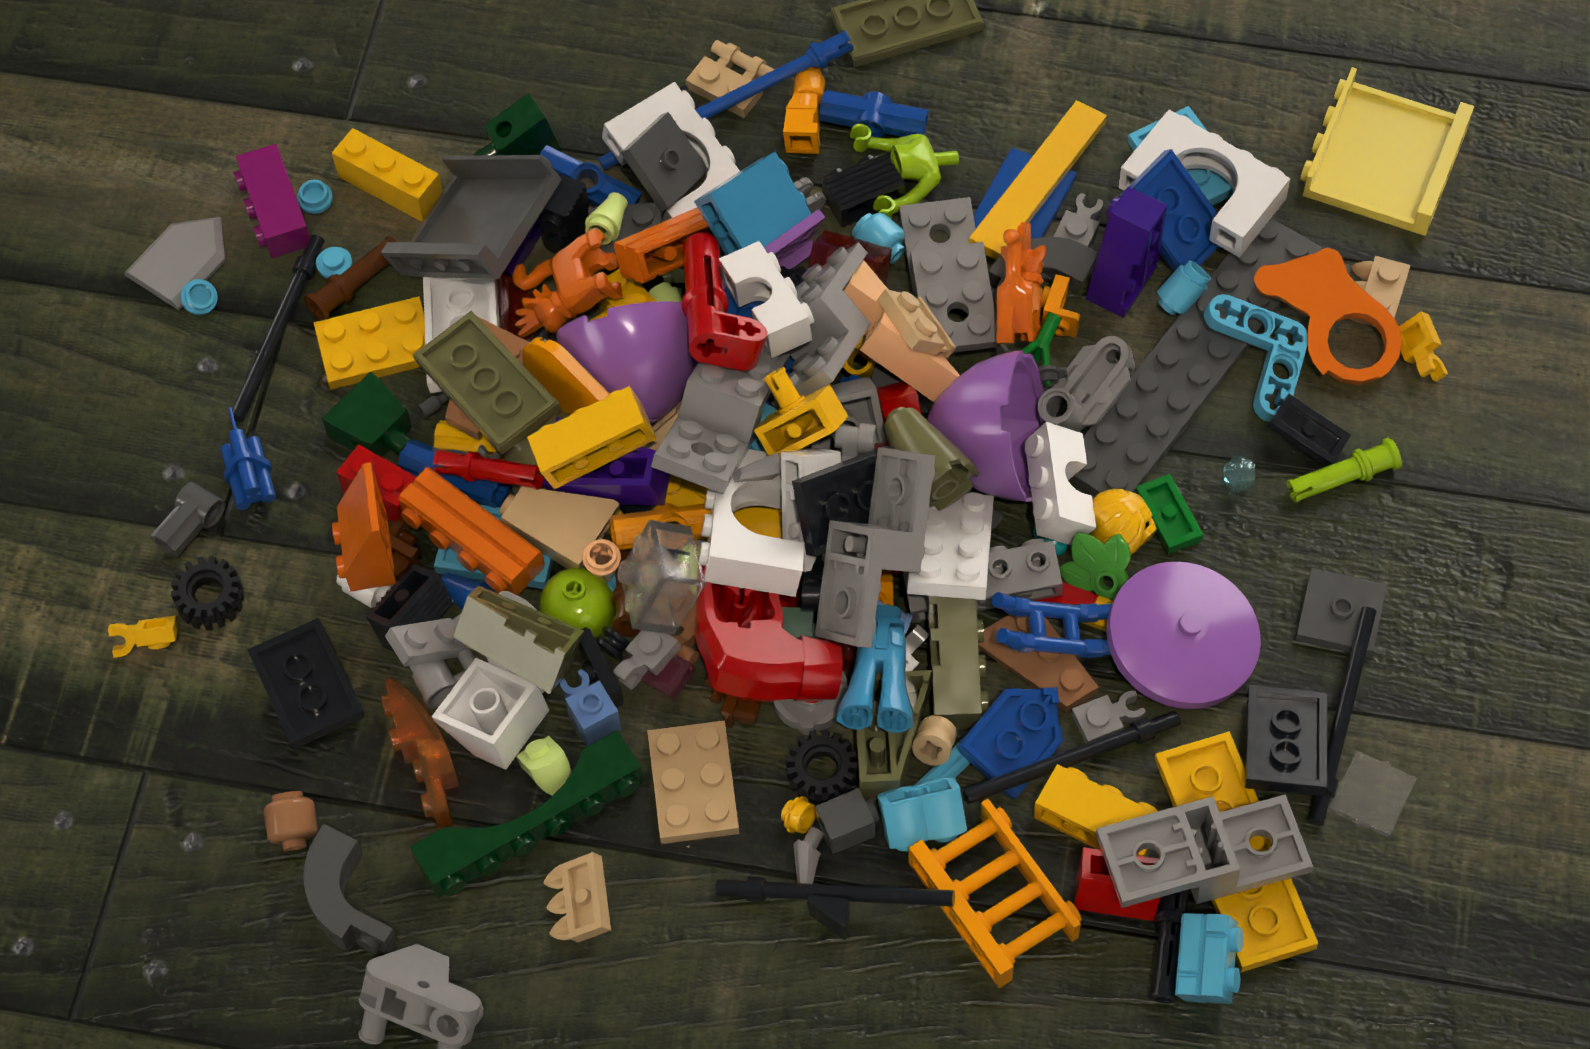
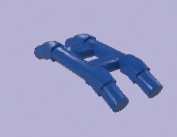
(1038, 640)

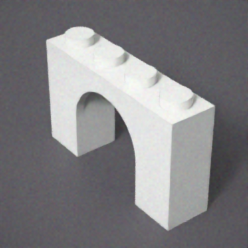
(700, 133)
(1255, 186)
(739, 555)

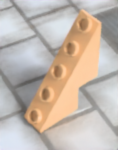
(886, 346)

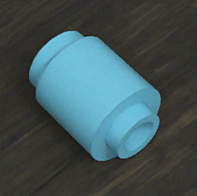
(1183, 288)

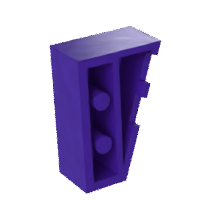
(1127, 251)
(625, 479)

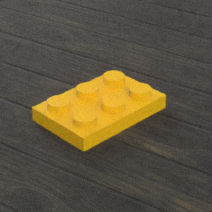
(371, 341)

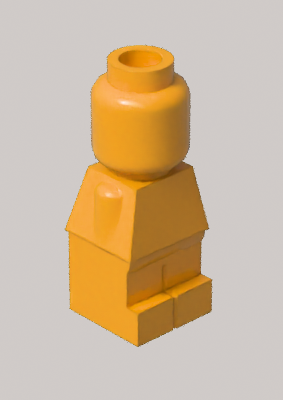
(802, 113)

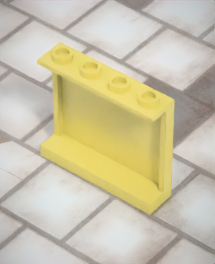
(1384, 155)

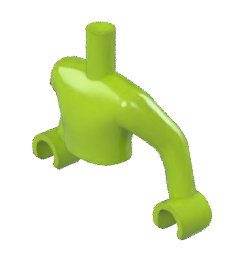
(913, 160)

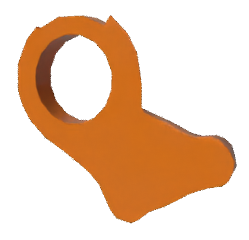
(1326, 293)

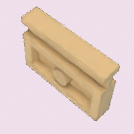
(916, 323)

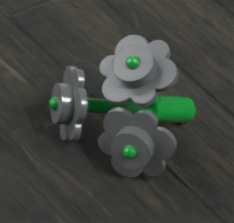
(1049, 373)

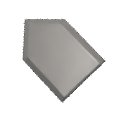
(178, 256)

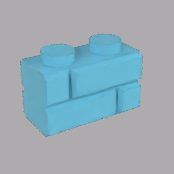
(1208, 958)

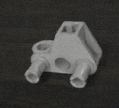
(419, 985)

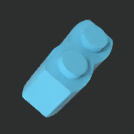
(922, 812)

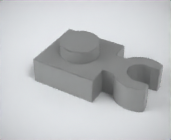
(1082, 224)
(1102, 718)

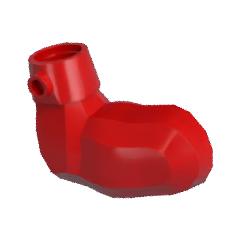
(754, 656)

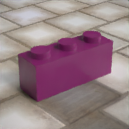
(271, 201)

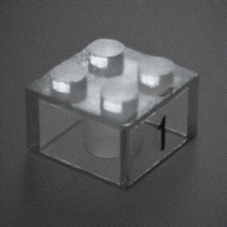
(661, 577)

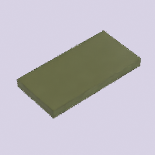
(900, 26)
(487, 382)

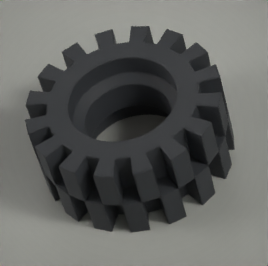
(203, 574)
(816, 747)

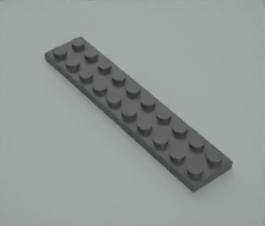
(1181, 371)

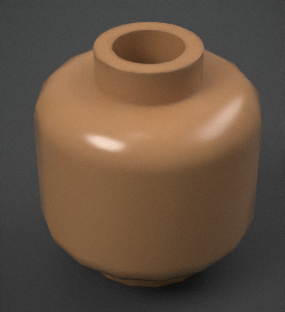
(290, 820)

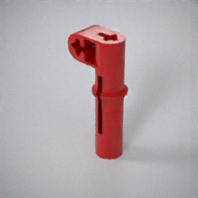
(706, 308)

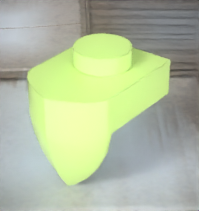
(545, 764)

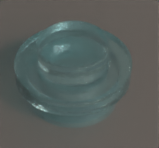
(1239, 473)

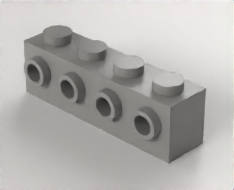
(1019, 571)

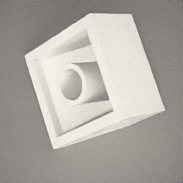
(491, 712)

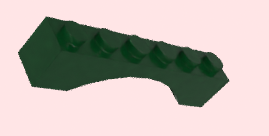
(460, 855)

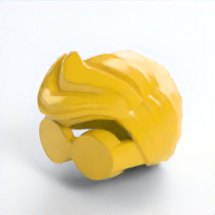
(1123, 514)

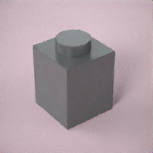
(846, 820)

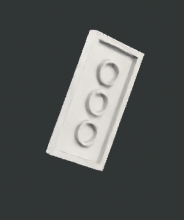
(451, 299)
(956, 550)

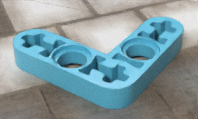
(1277, 348)

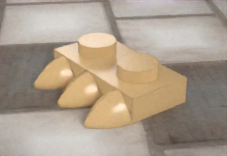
(1383, 282)
(581, 898)

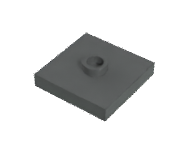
(664, 161)
(1334, 607)

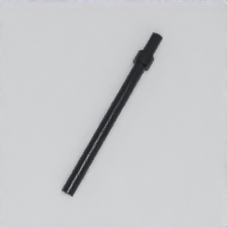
(303, 270)
(1344, 712)
(1139, 732)
(759, 889)

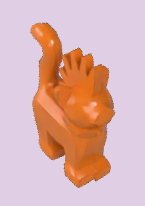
(575, 283)
(1020, 292)

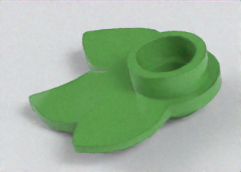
(1095, 560)

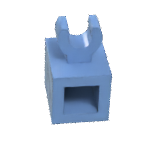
(590, 709)

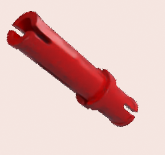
(475, 467)

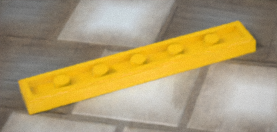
(1039, 176)

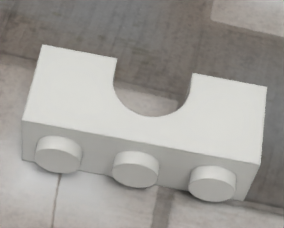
(756, 276)
(1052, 459)

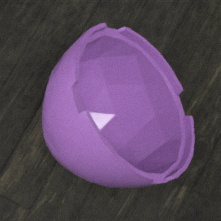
(636, 348)
(990, 417)

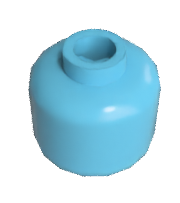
(881, 231)

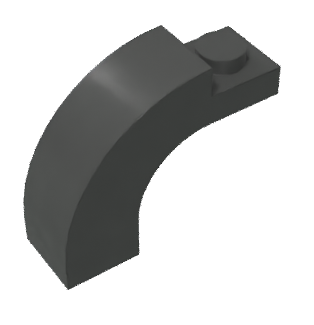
(1062, 258)
(325, 877)

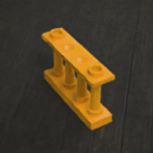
(976, 927)

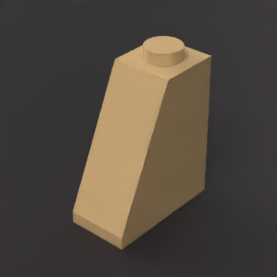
(558, 521)

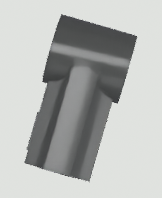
(193, 511)

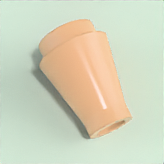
(601, 559)

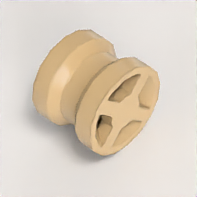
(934, 740)

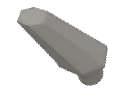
(763, 469)
(807, 855)

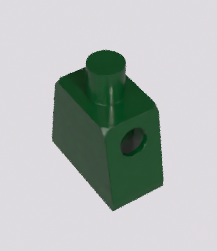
(519, 130)
(369, 418)

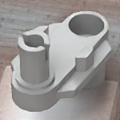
(1091, 385)

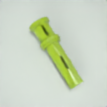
(1360, 466)

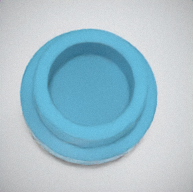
(314, 197)
(333, 261)
(199, 297)

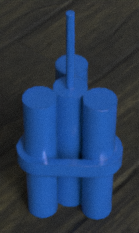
(246, 468)

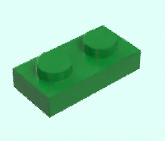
(1170, 513)

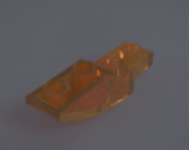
(424, 747)

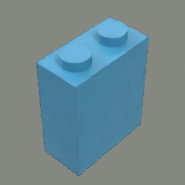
(753, 205)

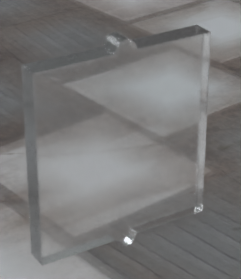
(1372, 794)

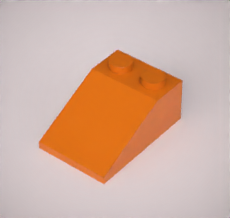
(363, 535)

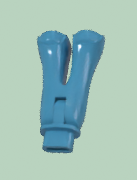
(888, 658)

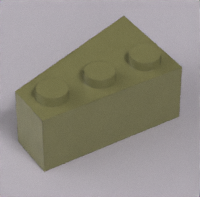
(518, 637)
(956, 660)
(886, 755)

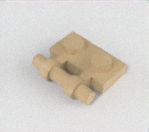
(716, 79)

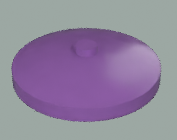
(1183, 635)

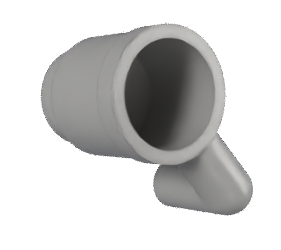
(437, 680)

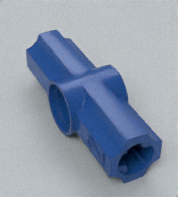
(875, 111)
(577, 170)
(418, 456)

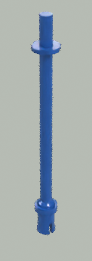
(815, 56)

